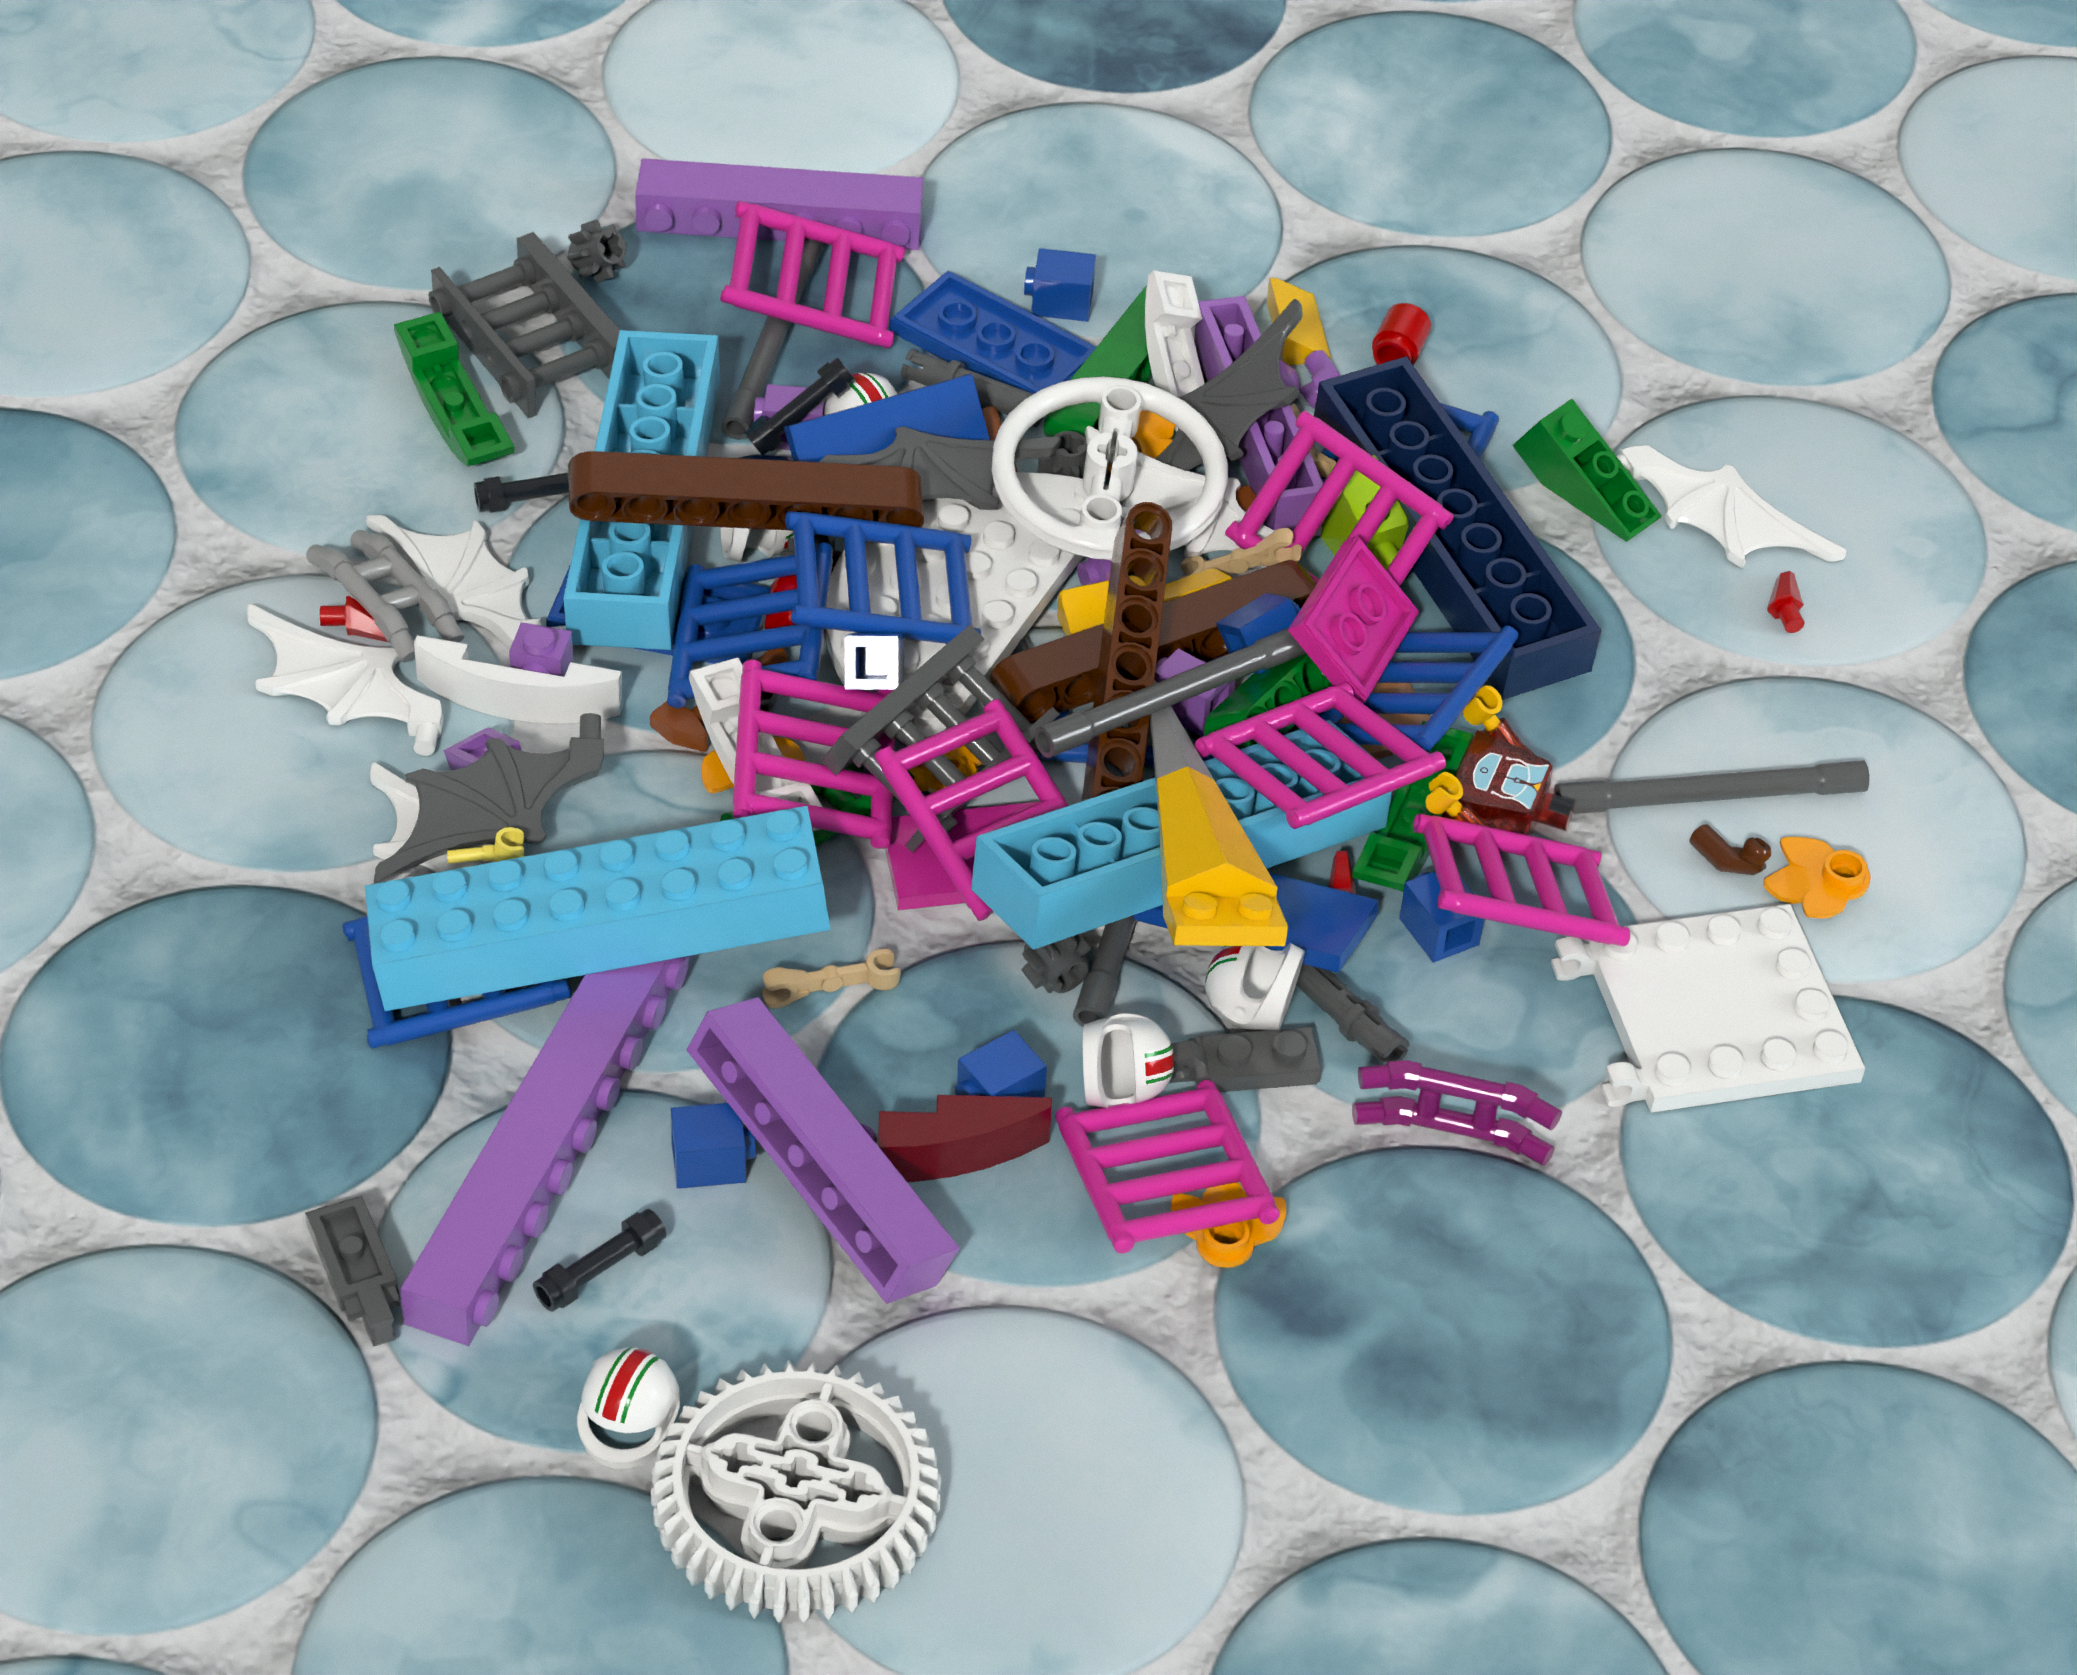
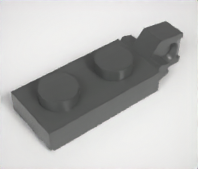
(1249, 1059)
(356, 1265)

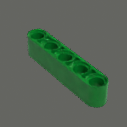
(1118, 355)
(1266, 692)

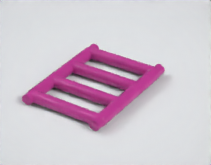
(784, 305)
(1350, 459)
(751, 762)
(1337, 794)
(925, 808)
(1502, 904)
(1222, 1132)

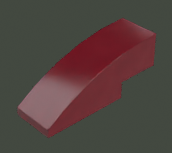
(963, 1134)

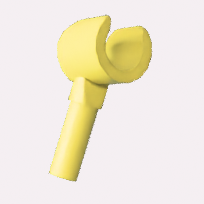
(507, 846)

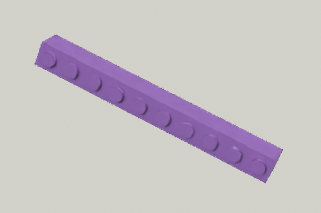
(534, 1149)

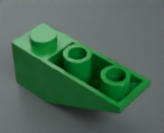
(1585, 472)

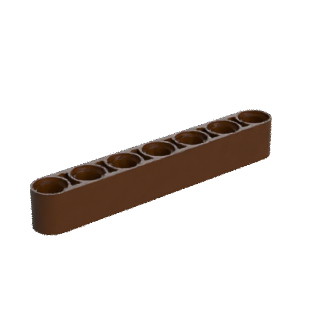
(736, 490)
(1128, 649)
(1066, 669)

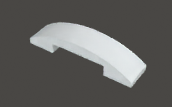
(1169, 316)
(513, 691)
(717, 698)

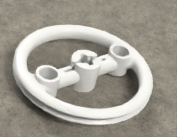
(1118, 422)

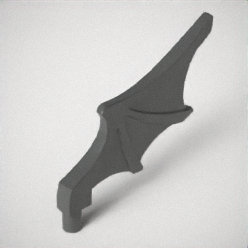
(1239, 394)
(949, 465)
(493, 793)

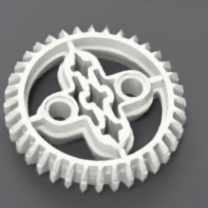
(795, 1491)

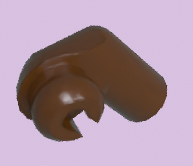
(1728, 858)

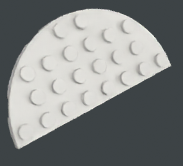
(1007, 572)

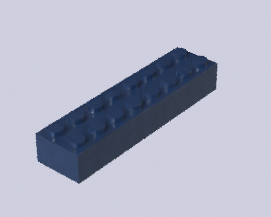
(1487, 561)

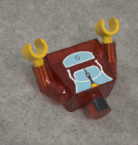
(1499, 779)

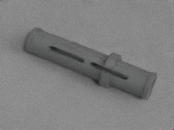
(990, 391)
(1357, 1018)

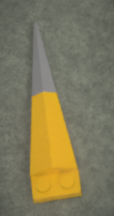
(1209, 869)

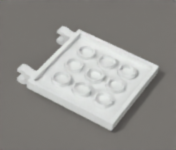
(1716, 1010)

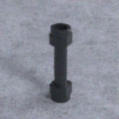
(765, 433)
(493, 494)
(560, 1285)

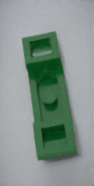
(448, 391)
(1397, 851)

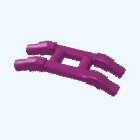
(1479, 1125)

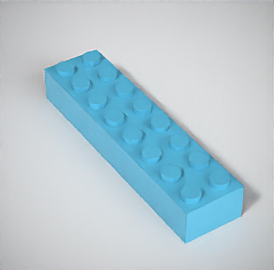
(632, 575)
(1104, 856)
(595, 908)

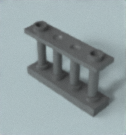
(555, 293)
(926, 691)

